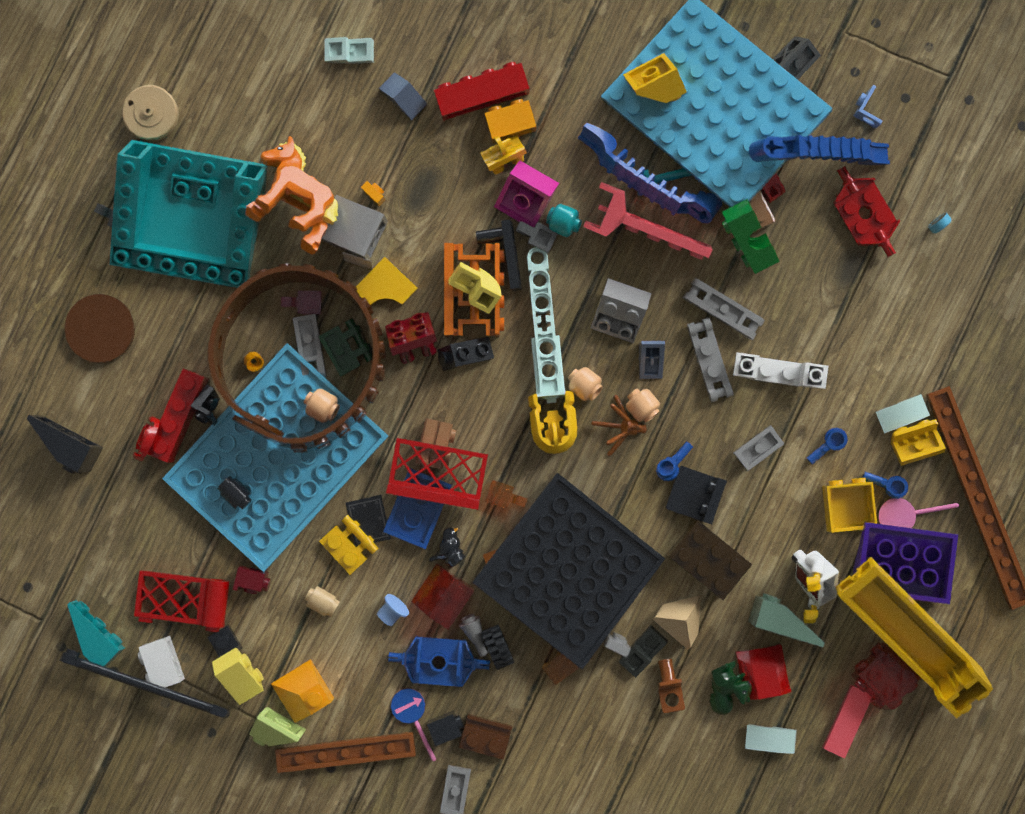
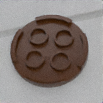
(99, 328)

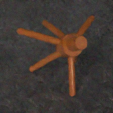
(627, 427)

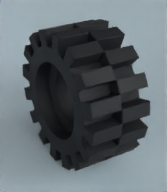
(497, 647)

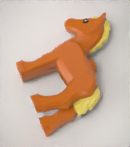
(299, 191)

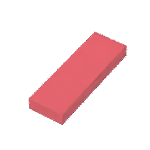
(847, 721)

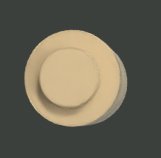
(321, 601)

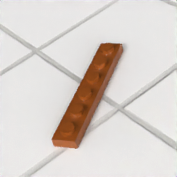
(345, 752)

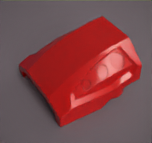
(765, 671)

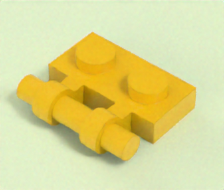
(344, 549)

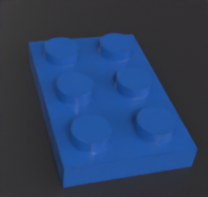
(415, 518)

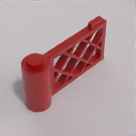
(211, 604)

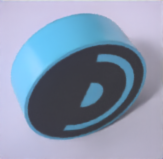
(939, 223)

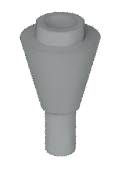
(472, 628)

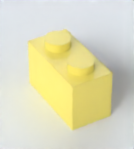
(238, 675)

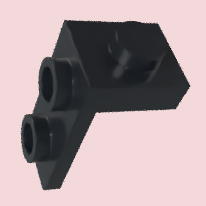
(465, 353)

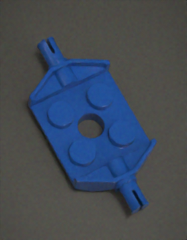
(457, 655)

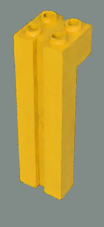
(915, 637)

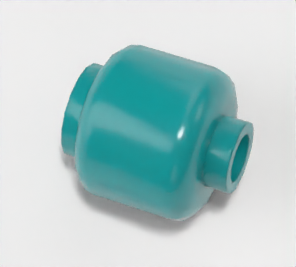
(563, 220)

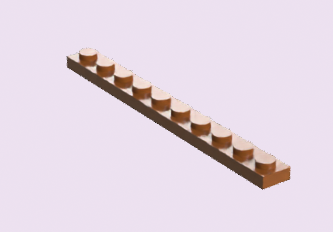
(978, 496)

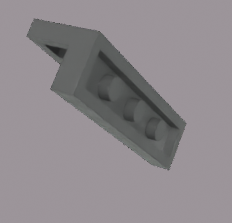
(797, 56)

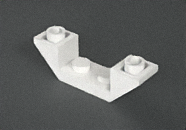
(780, 372)

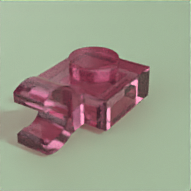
(307, 302)

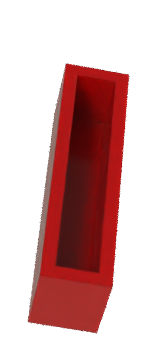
(481, 91)
(177, 416)

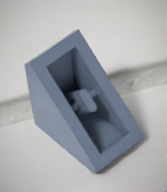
(403, 95)
(651, 359)

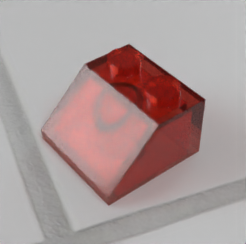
(442, 596)

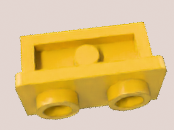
(917, 442)

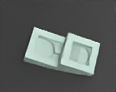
(349, 50)
(902, 413)
(770, 739)

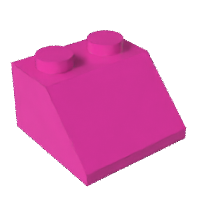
(526, 194)

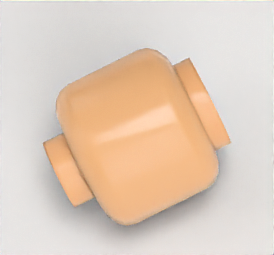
(585, 384)
(321, 405)
(642, 405)

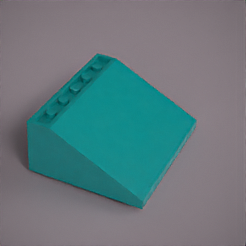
(185, 213)

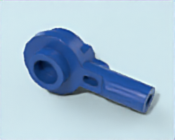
(834, 439)
(668, 468)
(895, 486)

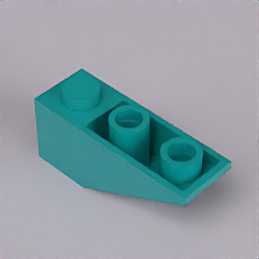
(95, 641)

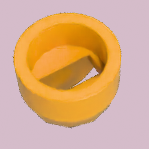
(257, 365)

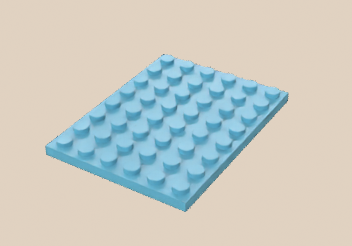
(730, 102)
(284, 485)

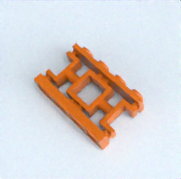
(451, 292)

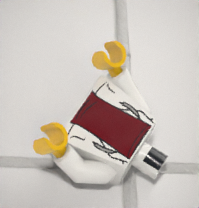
(817, 579)

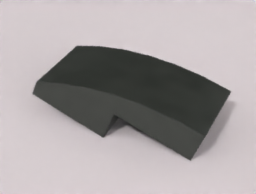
(643, 651)

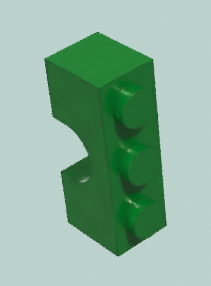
(742, 222)

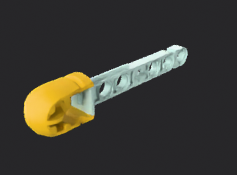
(548, 387)

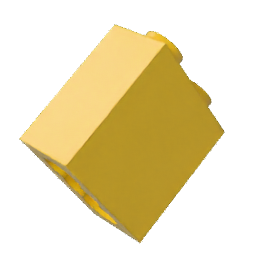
(849, 505)

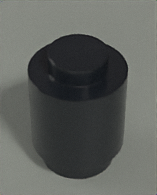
(234, 493)

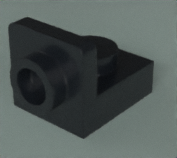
(204, 404)
(224, 641)

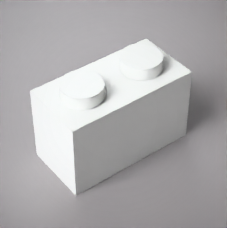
(161, 662)

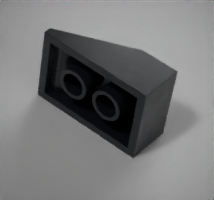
(66, 446)

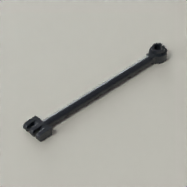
(72, 658)

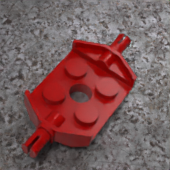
(864, 193)

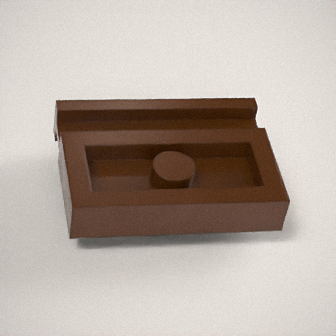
(485, 736)

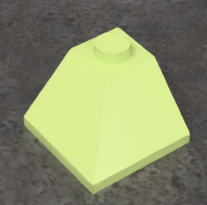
(275, 729)

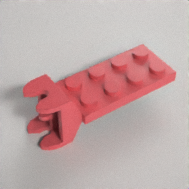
(617, 214)

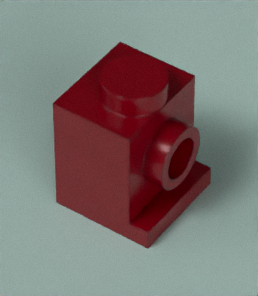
(251, 580)

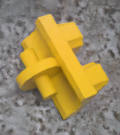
(502, 153)

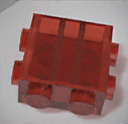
(885, 677)

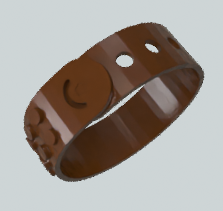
(235, 304)

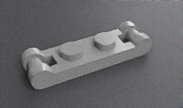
(723, 308)
(709, 360)

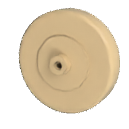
(150, 113)

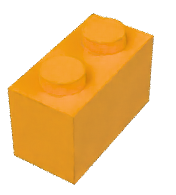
(510, 120)

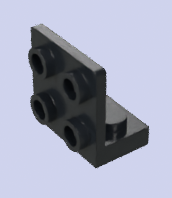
(696, 494)

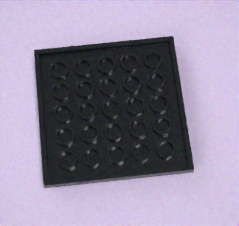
(568, 571)

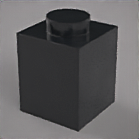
(445, 727)

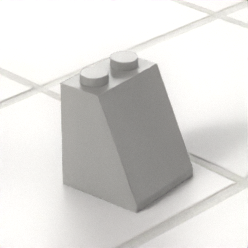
(356, 228)

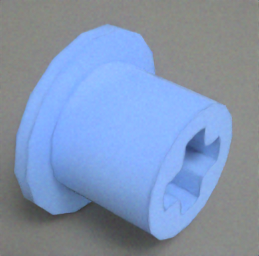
(392, 610)

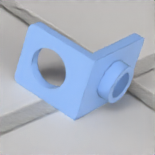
(862, 114)

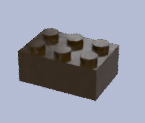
(709, 559)

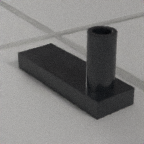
(505, 234)

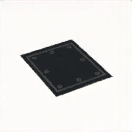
(371, 517)

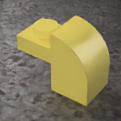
(479, 285)

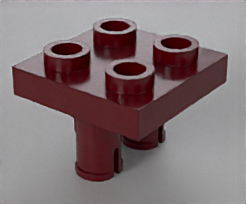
(411, 334)

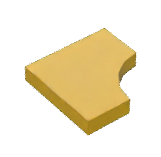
(386, 283)

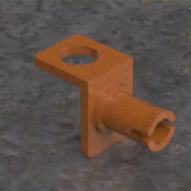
(669, 685)

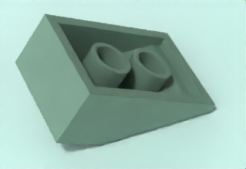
(774, 617)

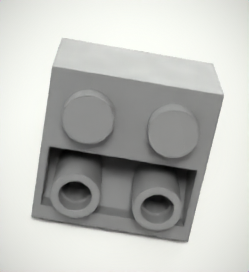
(621, 310)

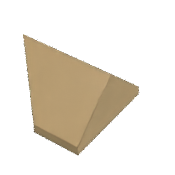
(681, 619)

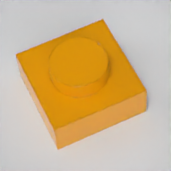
(374, 192)

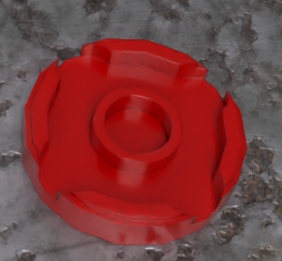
(146, 438)

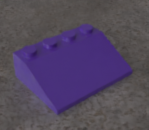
(913, 558)

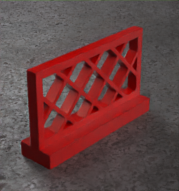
(436, 494)

